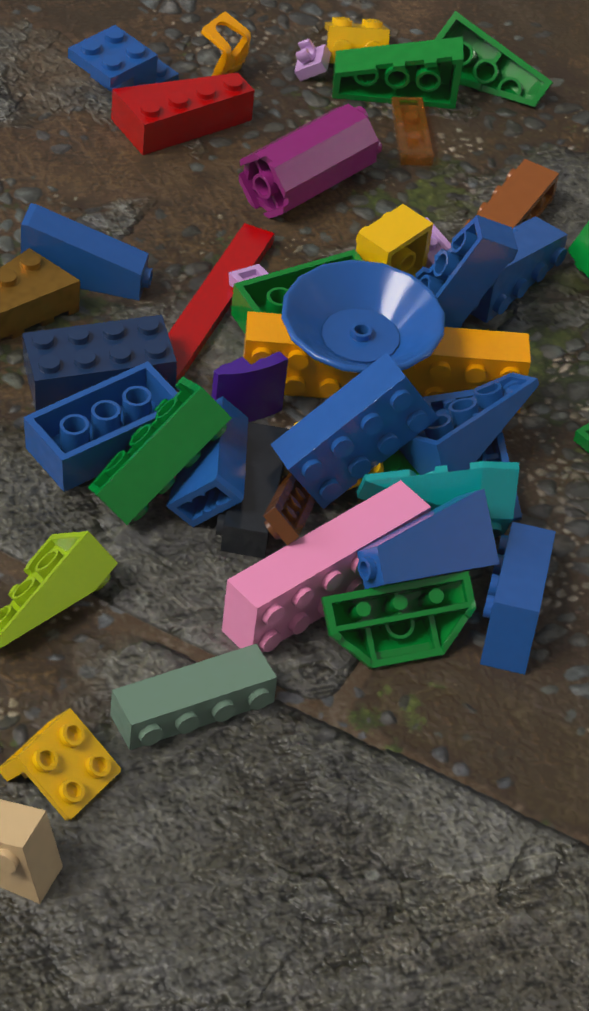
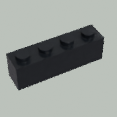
(243, 524)

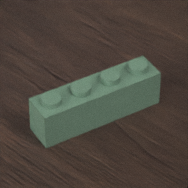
(193, 696)

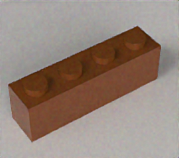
(522, 195)

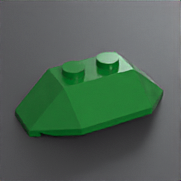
(400, 619)

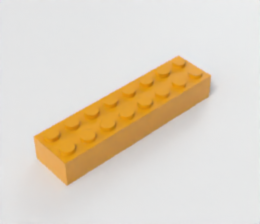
(458, 363)

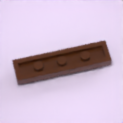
(288, 510)

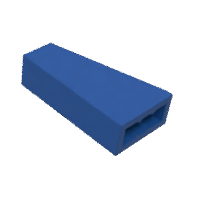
(87, 254)
(217, 476)
(438, 543)

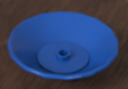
(359, 311)

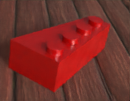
(180, 110)

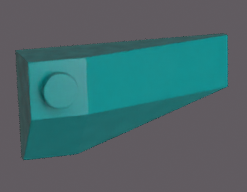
(441, 486)

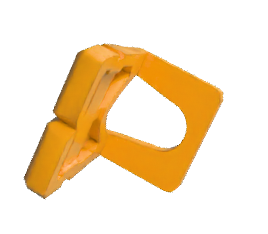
(230, 60)

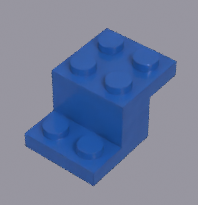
(119, 60)

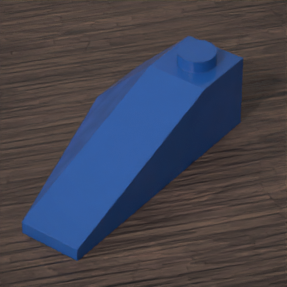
(468, 424)

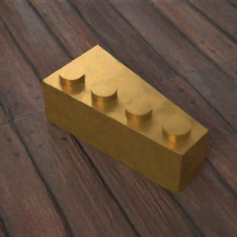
(34, 293)

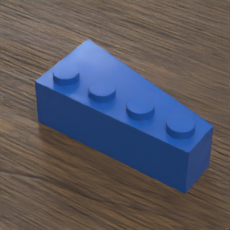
(539, 250)
(516, 596)

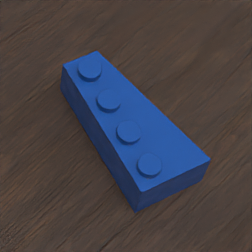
(469, 267)

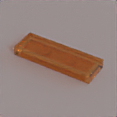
(412, 131)

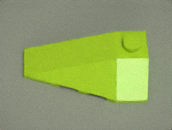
(58, 576)

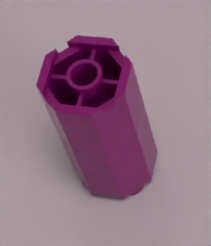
(309, 160)

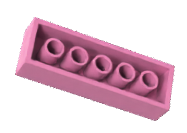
(286, 588)

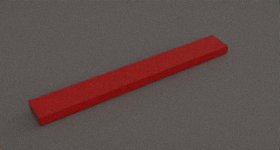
(215, 295)

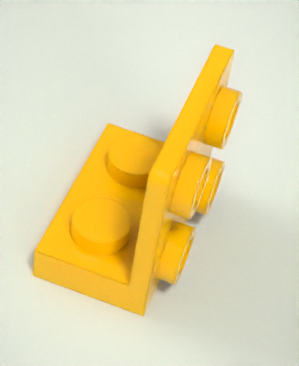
(64, 764)

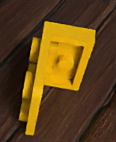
(345, 35)

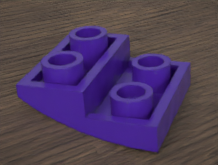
(253, 388)

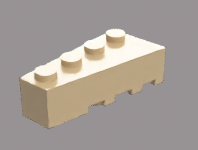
(27, 851)

